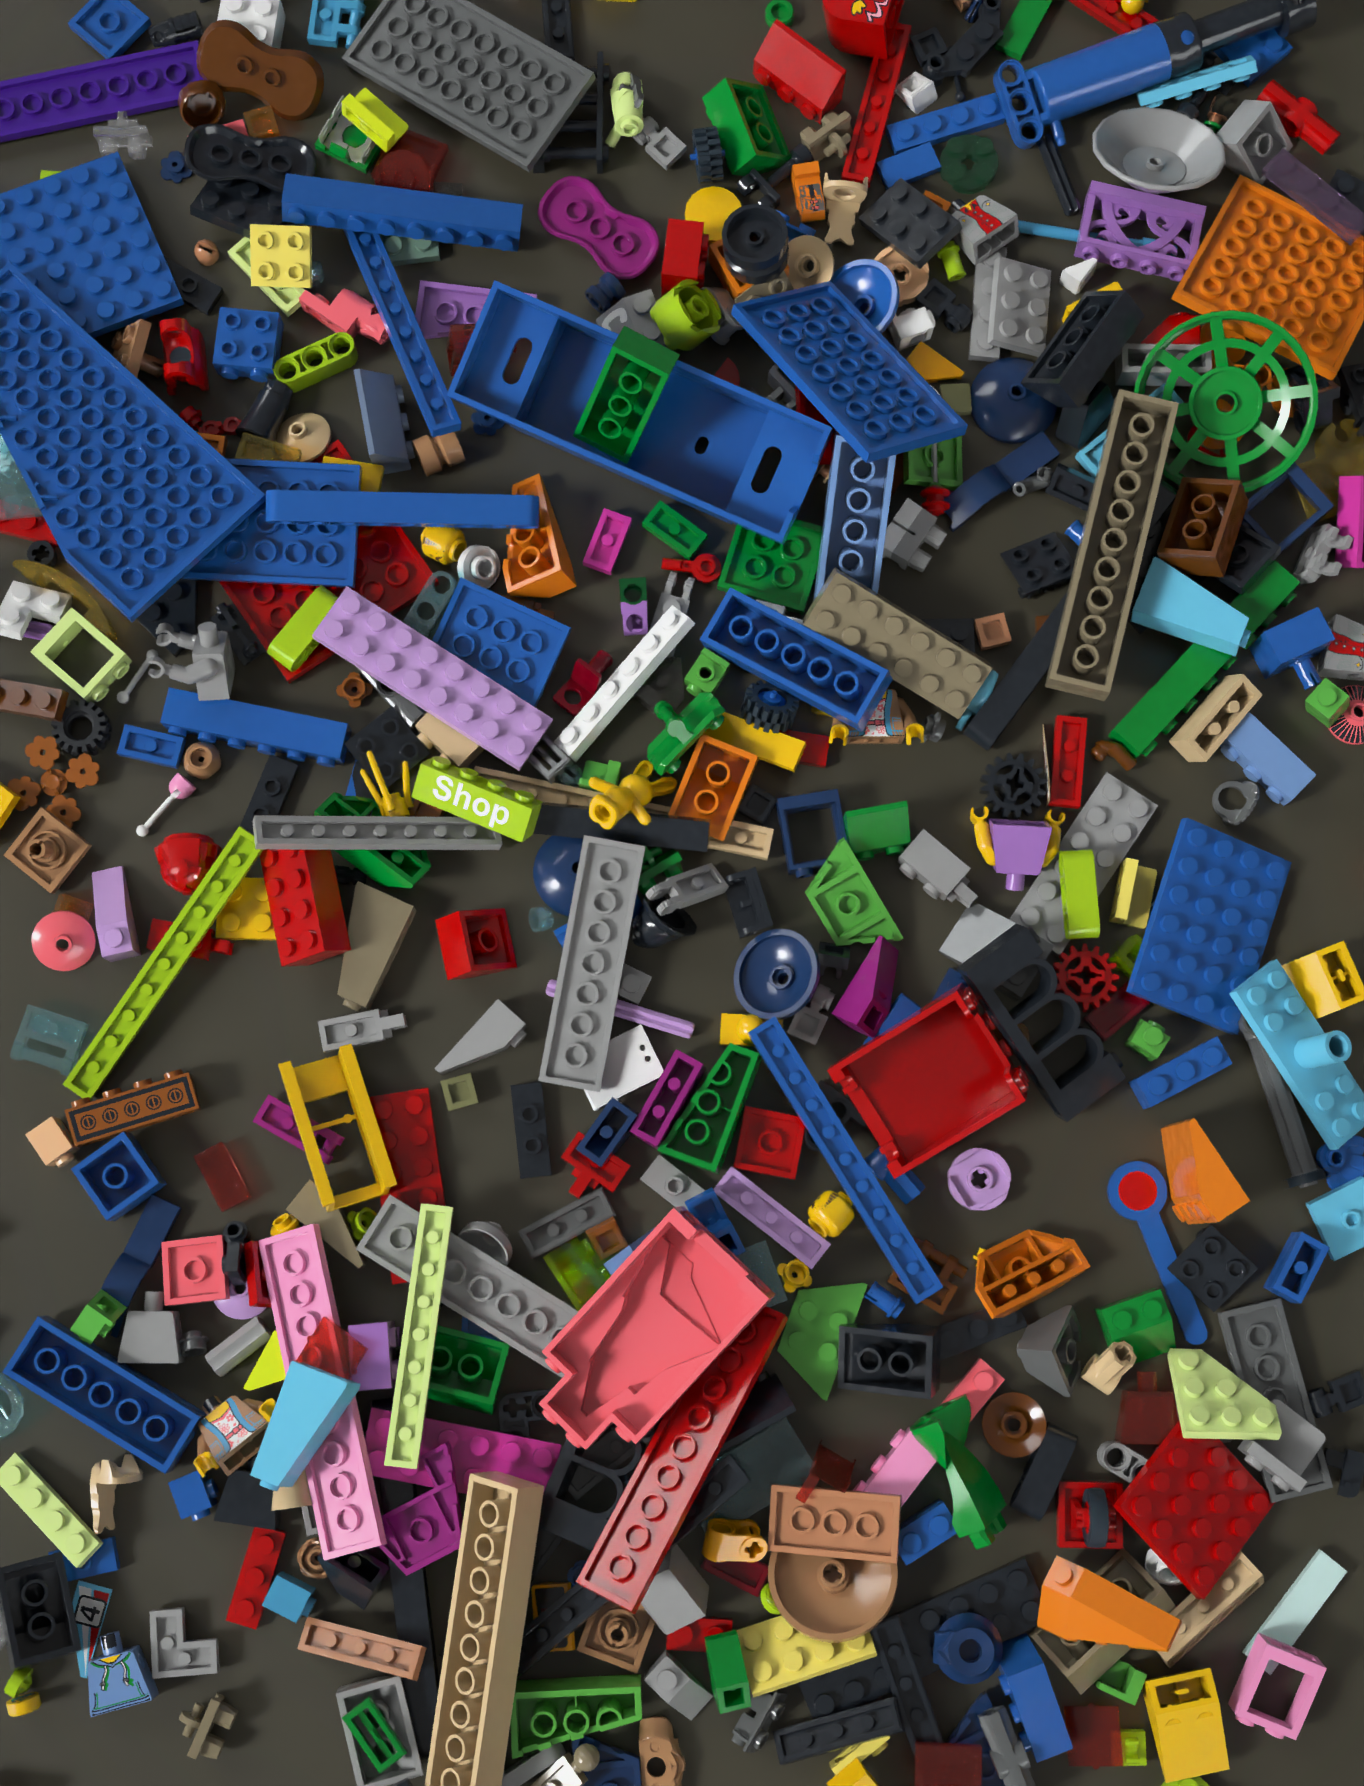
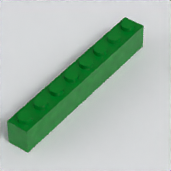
(1198, 665)

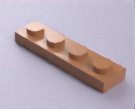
(362, 1648)

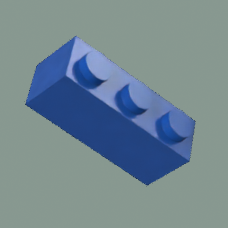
(1180, 1073)

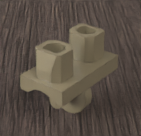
(831, 138)
(204, 1742)

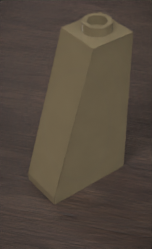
(375, 936)

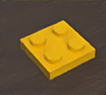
(246, 913)

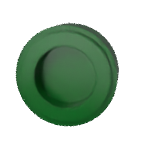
(779, 10)

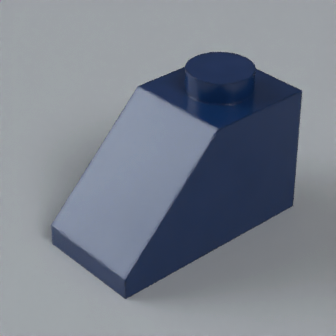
(608, 1132)

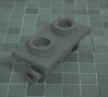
(754, 1730)

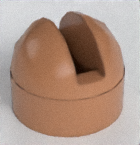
(203, 256)

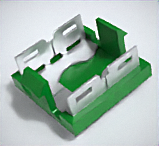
(346, 142)

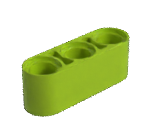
(323, 349)
(295, 640)
(1079, 894)

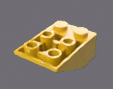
(1186, 1724)

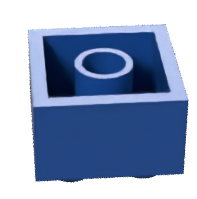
(118, 1176)

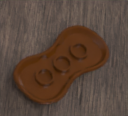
(243, 64)

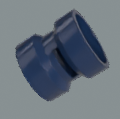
(604, 293)

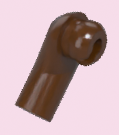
(1113, 749)

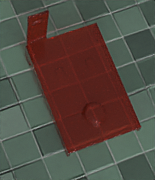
(829, 1468)

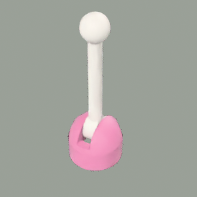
(179, 788)

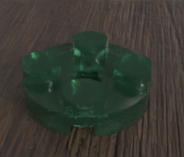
(974, 148)

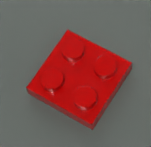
(769, 1143)

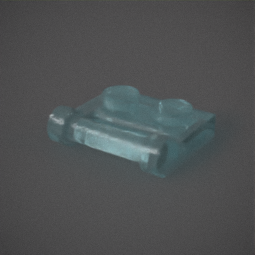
(53, 1030)

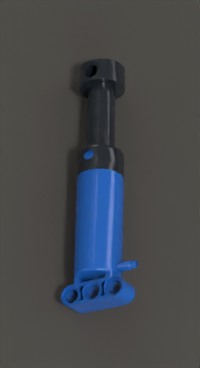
(1134, 63)

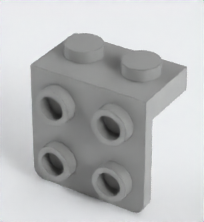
(1290, 1454)

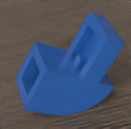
(711, 1214)

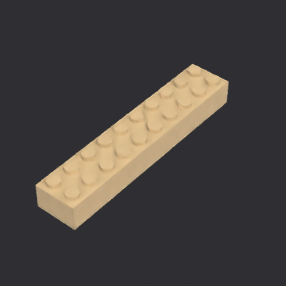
(484, 1631)

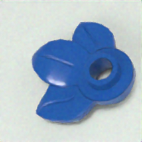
(1347, 1162)

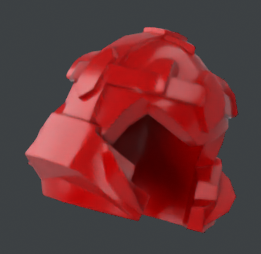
(186, 860)

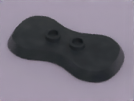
(226, 155)

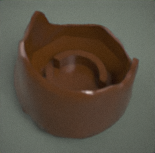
(201, 103)

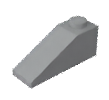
(487, 1037)

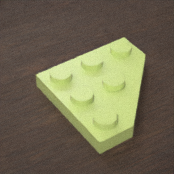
(1217, 1402)

